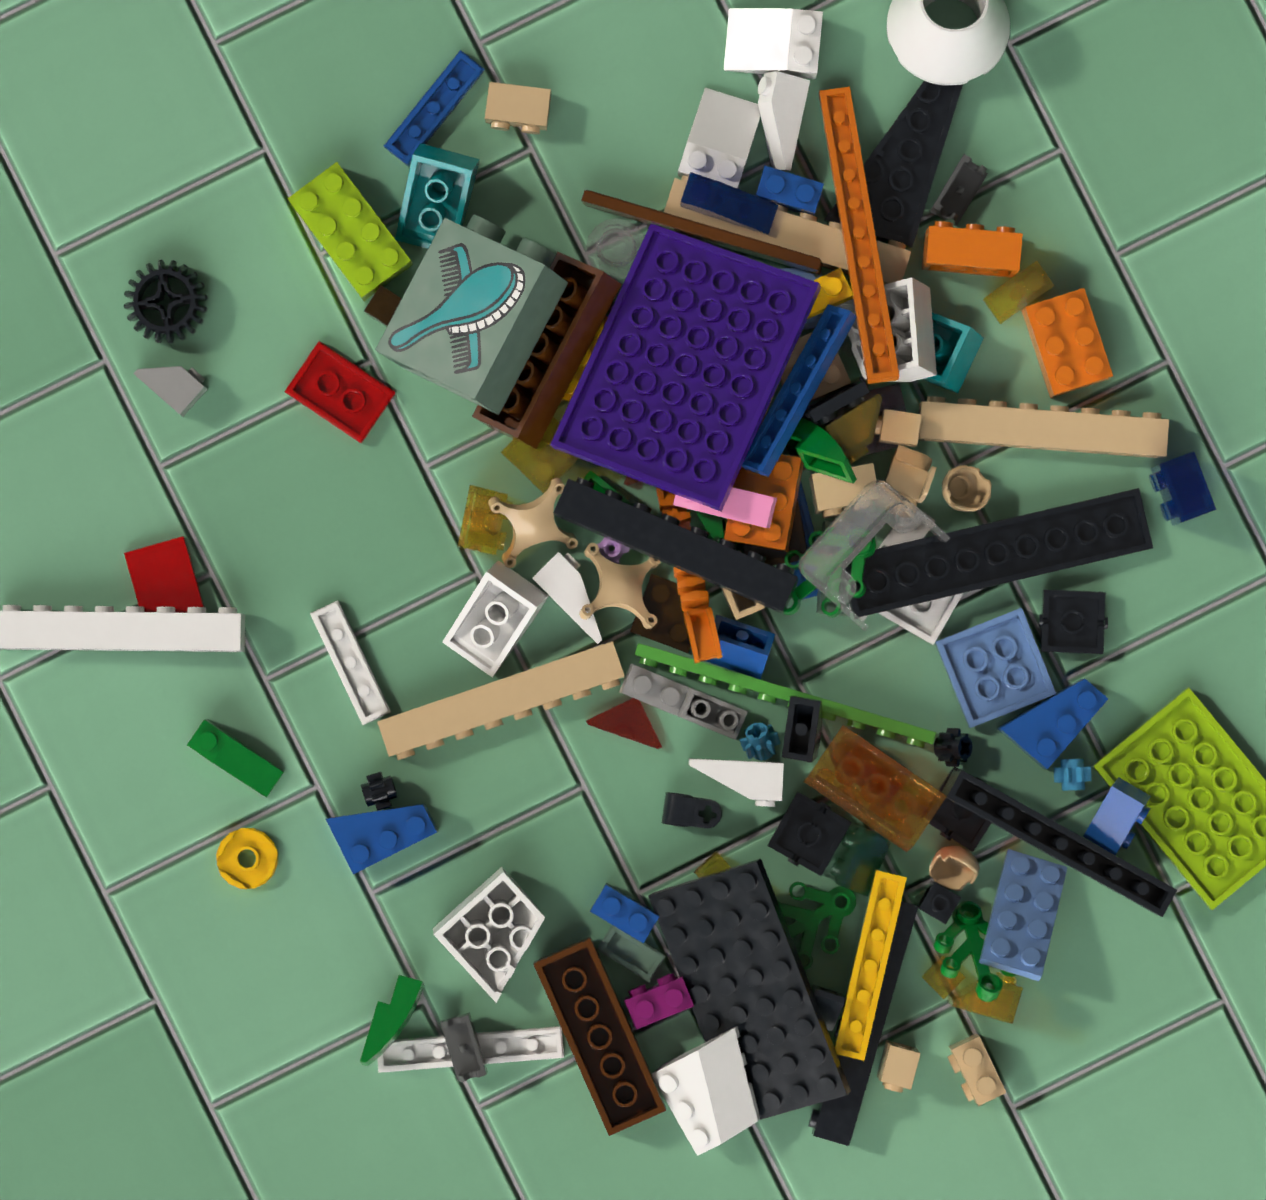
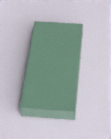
(631, 953)

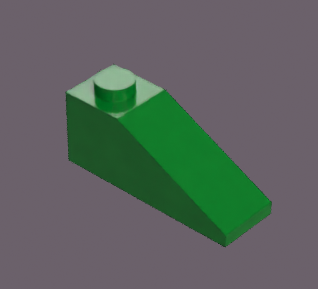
(235, 757)

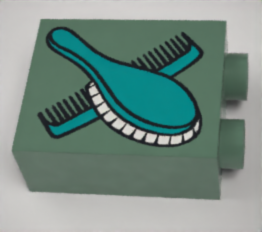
(473, 312)

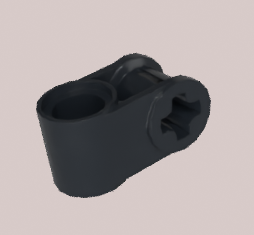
(684, 811)

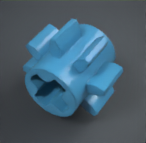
(760, 741)
(1072, 774)

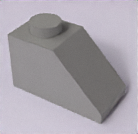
(174, 385)

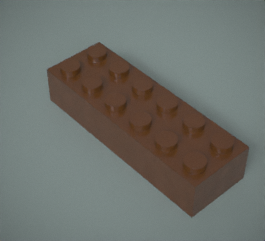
(555, 353)
(599, 1036)

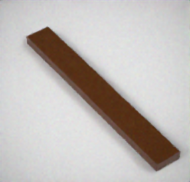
(702, 232)

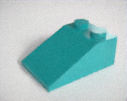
(435, 189)
(954, 352)

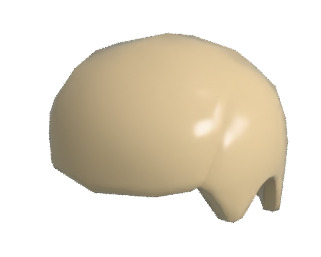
(966, 489)
(954, 867)

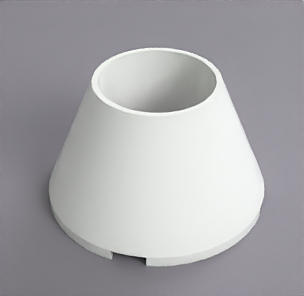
(946, 54)

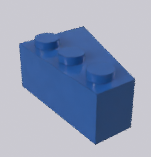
(1054, 723)
(379, 834)

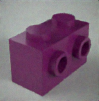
(658, 1001)

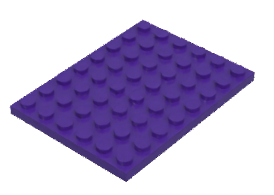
(686, 366)

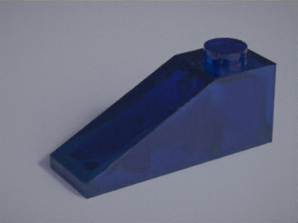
(728, 204)

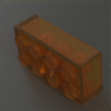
(875, 788)

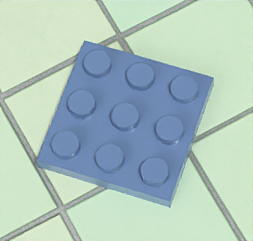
(995, 668)

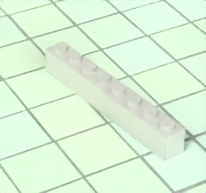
(122, 630)

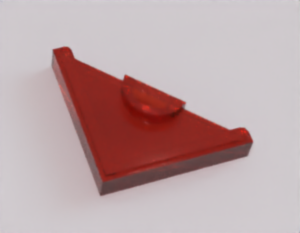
(628, 722)

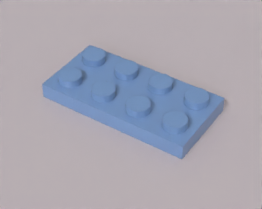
(1023, 915)

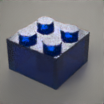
(1182, 489)

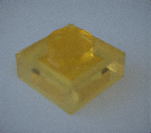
(939, 982)

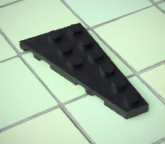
(906, 162)

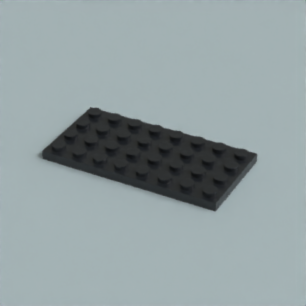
(748, 975)

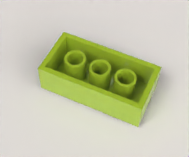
(350, 231)

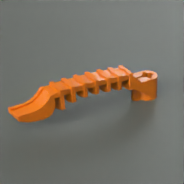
(693, 597)

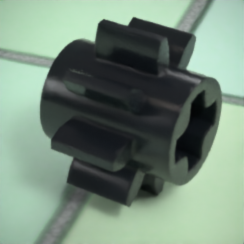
(953, 747)
(379, 791)

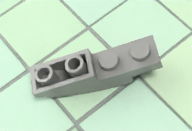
(683, 701)

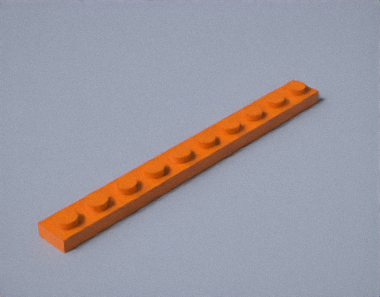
(859, 235)

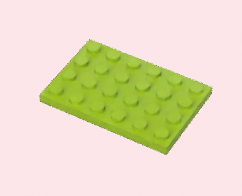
(1202, 794)

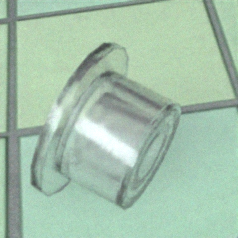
(614, 247)

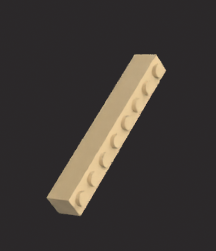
(800, 234)
(1043, 429)
(500, 699)

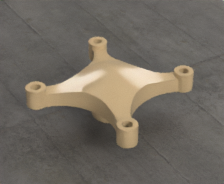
(533, 522)
(619, 586)

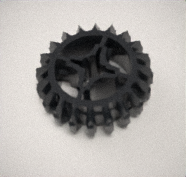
(180, 300)

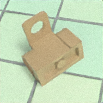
(911, 474)

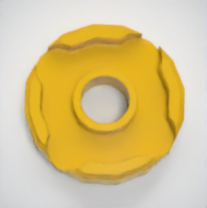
(228, 858)

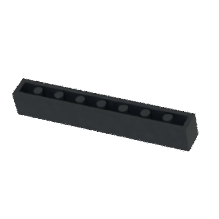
(675, 545)
(1058, 842)
(838, 1116)

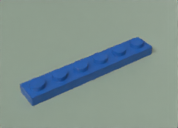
(798, 389)

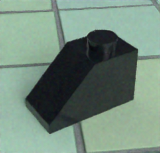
(803, 729)
(829, 1003)

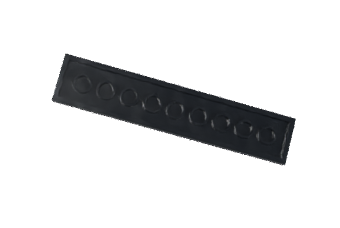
(1003, 552)

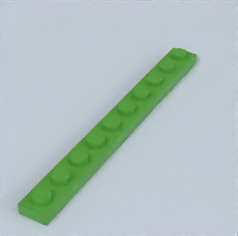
(770, 692)

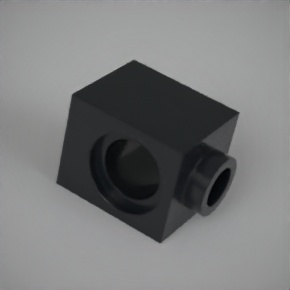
(938, 902)

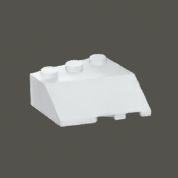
(911, 330)
(491, 931)
(709, 1091)

